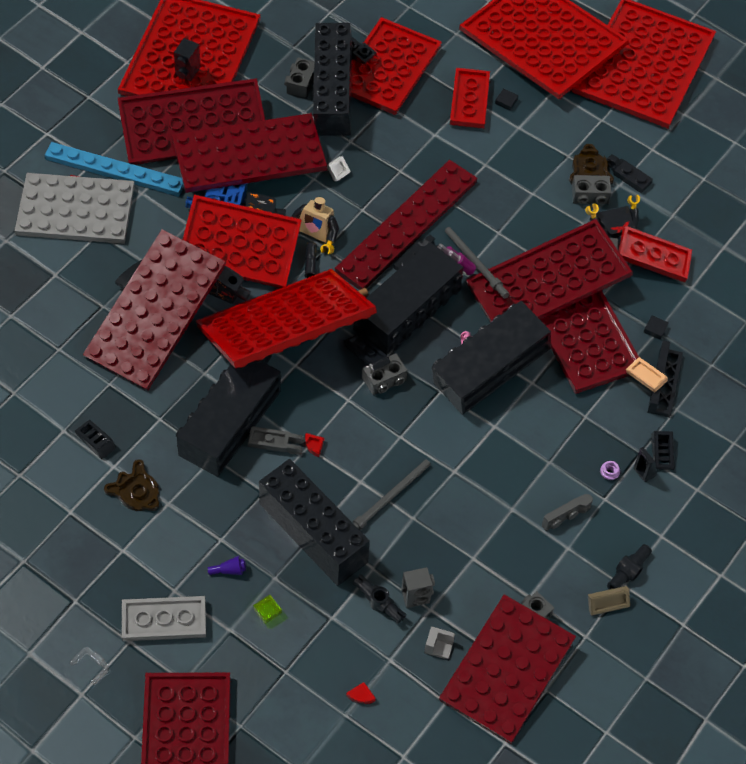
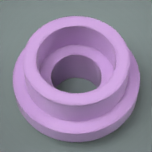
(610, 465)

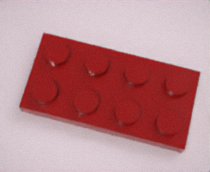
(470, 98)
(655, 254)

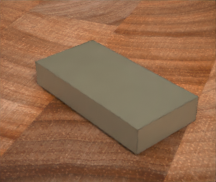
(609, 600)

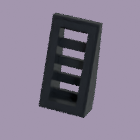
(663, 435)
(103, 447)
(645, 465)

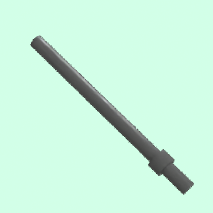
(495, 283)
(360, 521)

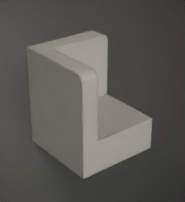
(439, 643)

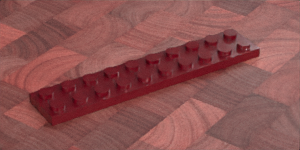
(405, 225)

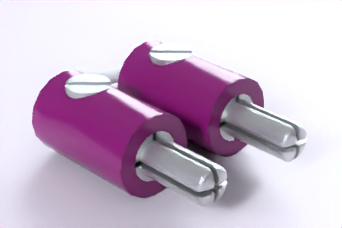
(468, 266)

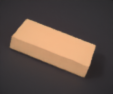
(647, 374)

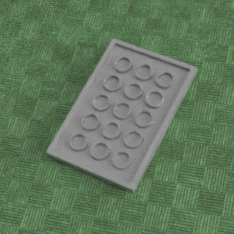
(75, 208)

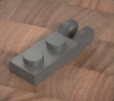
(275, 440)
(567, 511)

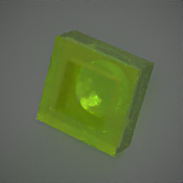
(267, 609)

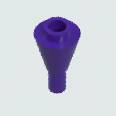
(233, 566)

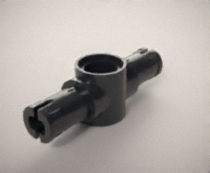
(629, 567)
(386, 606)

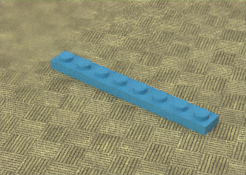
(114, 169)

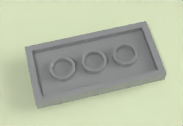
(163, 618)

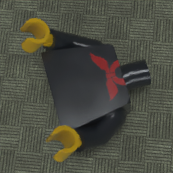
(616, 219)

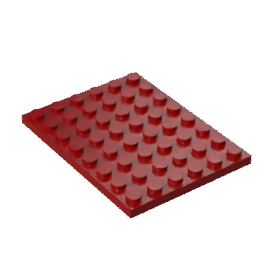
(218, 29)
(545, 40)
(655, 66)
(285, 318)

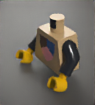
(318, 222)

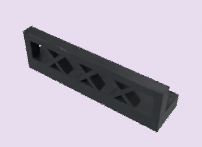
(661, 366)

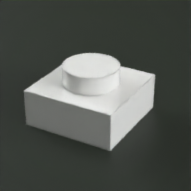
(338, 168)

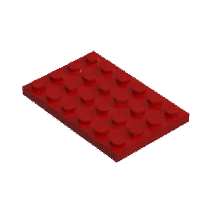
(395, 68)
(248, 239)

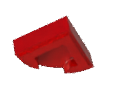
(314, 444)
(361, 694)

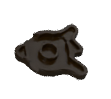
(590, 163)
(135, 490)

